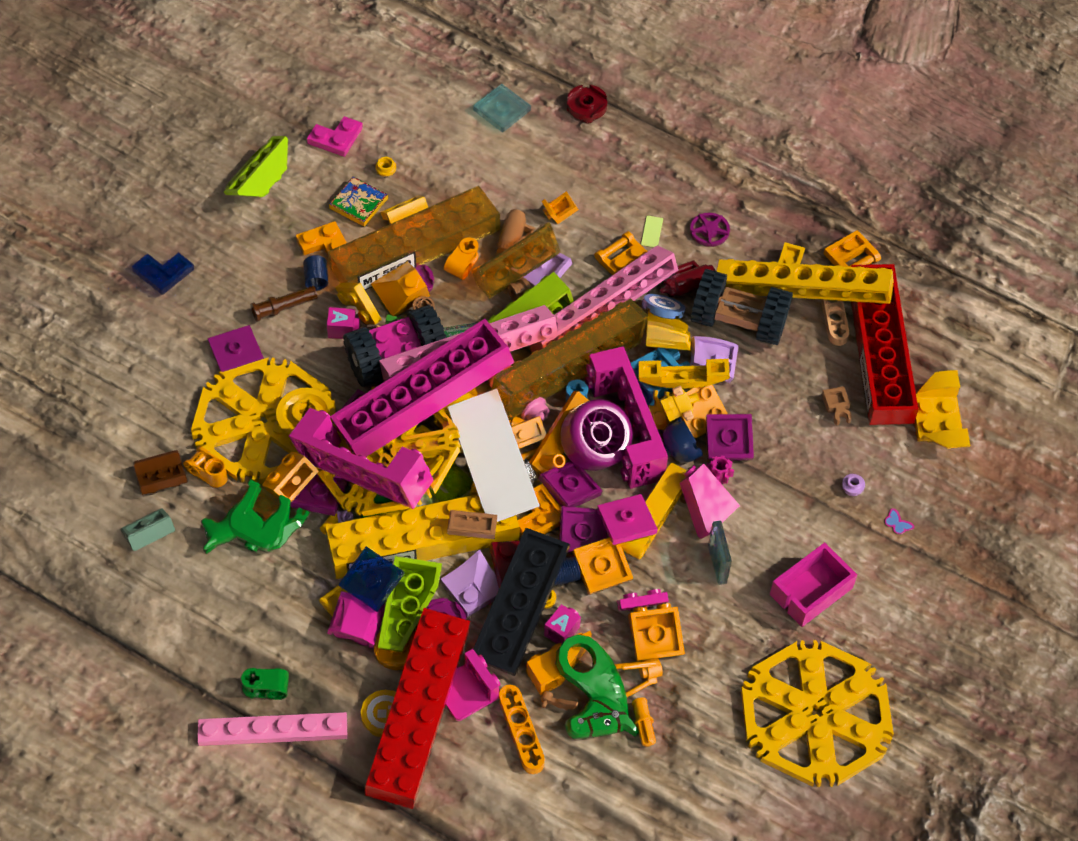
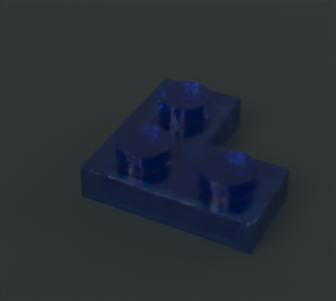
(163, 276)

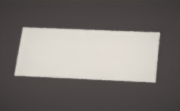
(493, 456)

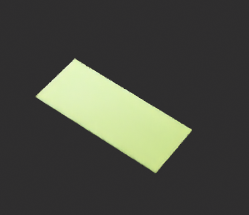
(652, 231)

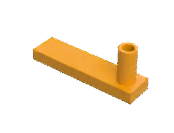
(550, 451)

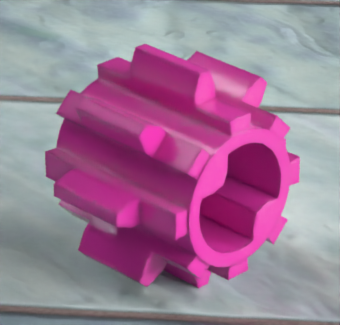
(721, 468)

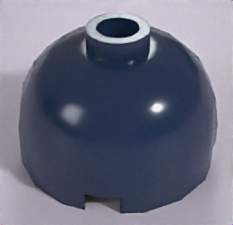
(680, 442)

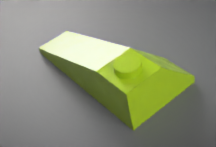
(407, 601)

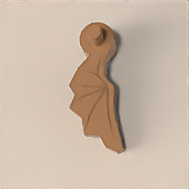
(547, 698)

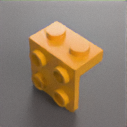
(708, 404)

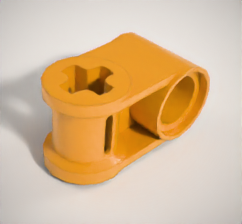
(463, 258)
(204, 466)

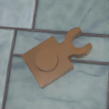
(837, 402)

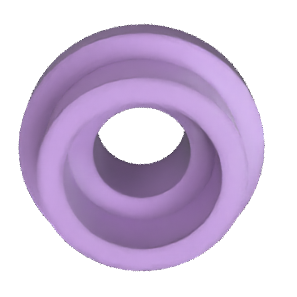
(853, 490)

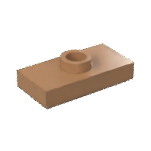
(472, 524)

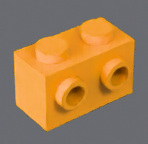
(290, 476)

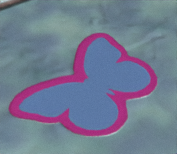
(899, 526)

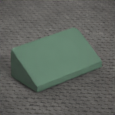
(148, 529)

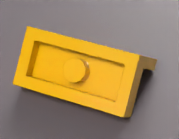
(404, 209)

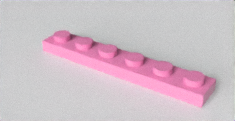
(272, 729)

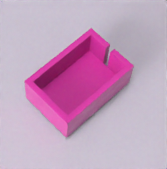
(813, 584)

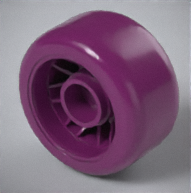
(609, 427)

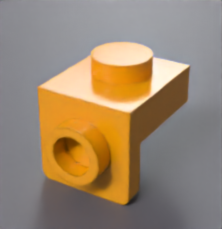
(560, 208)

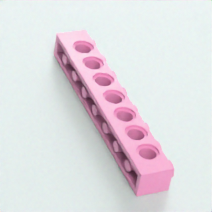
(625, 284)
(515, 331)

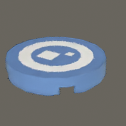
(663, 306)

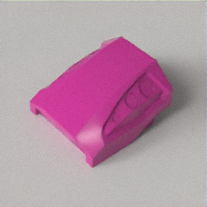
(355, 620)

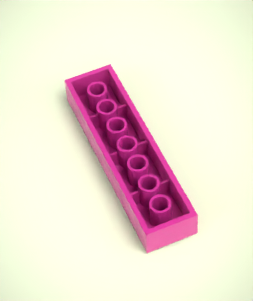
(422, 389)

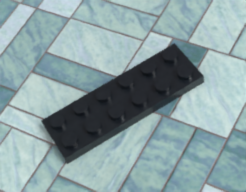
(520, 600)

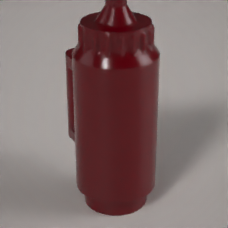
(685, 279)

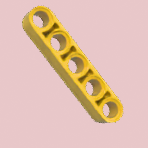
(660, 505)

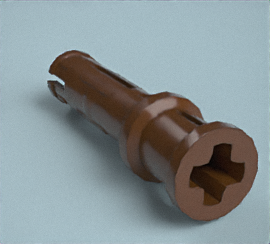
(275, 305)

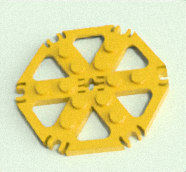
(249, 413)
(427, 443)
(819, 730)

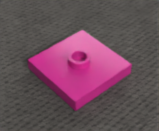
(627, 519)

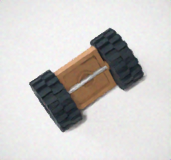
(741, 308)

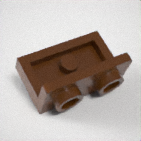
(160, 472)

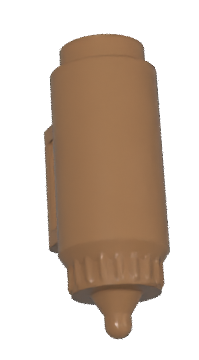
(512, 229)

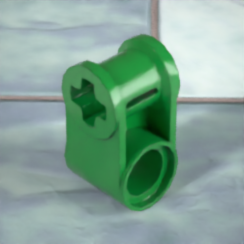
(267, 683)

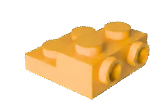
(656, 632)

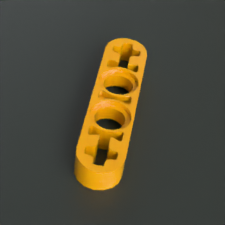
(523, 728)

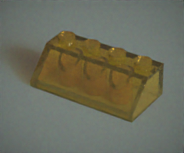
(516, 260)

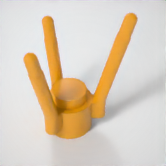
(648, 669)

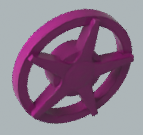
(710, 229)

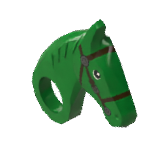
(607, 704)

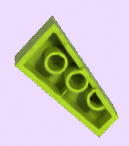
(549, 292)

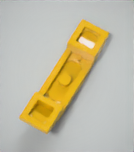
(685, 376)

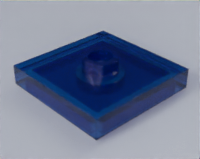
(371, 579)

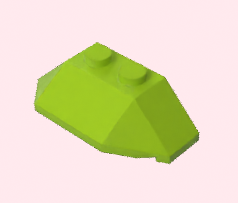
(260, 170)

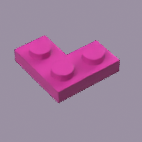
(337, 140)

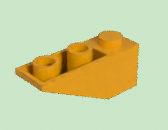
(544, 671)

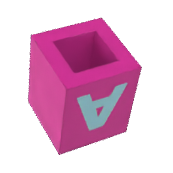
(341, 322)
(562, 624)

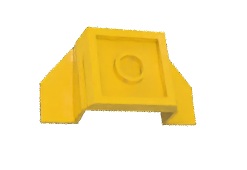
(667, 333)
(939, 411)

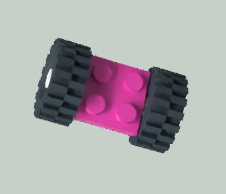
(369, 346)

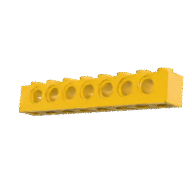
(761, 276)

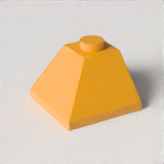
(400, 288)

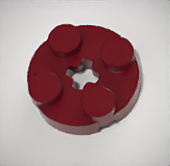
(585, 112)

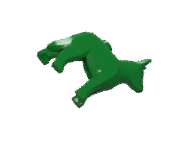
(248, 526)

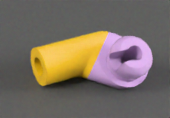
(341, 516)

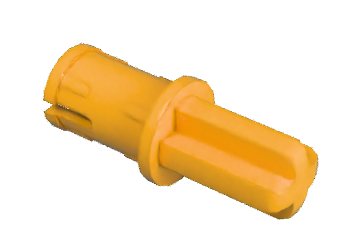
(643, 721)

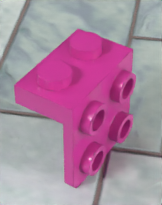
(472, 687)

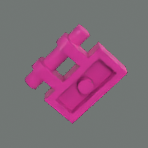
(652, 599)

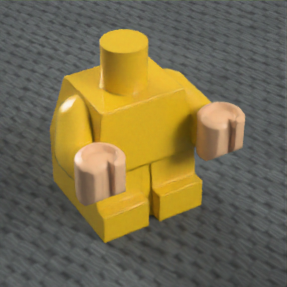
(679, 404)

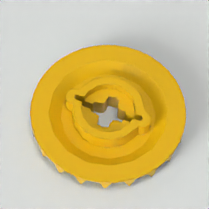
(296, 402)

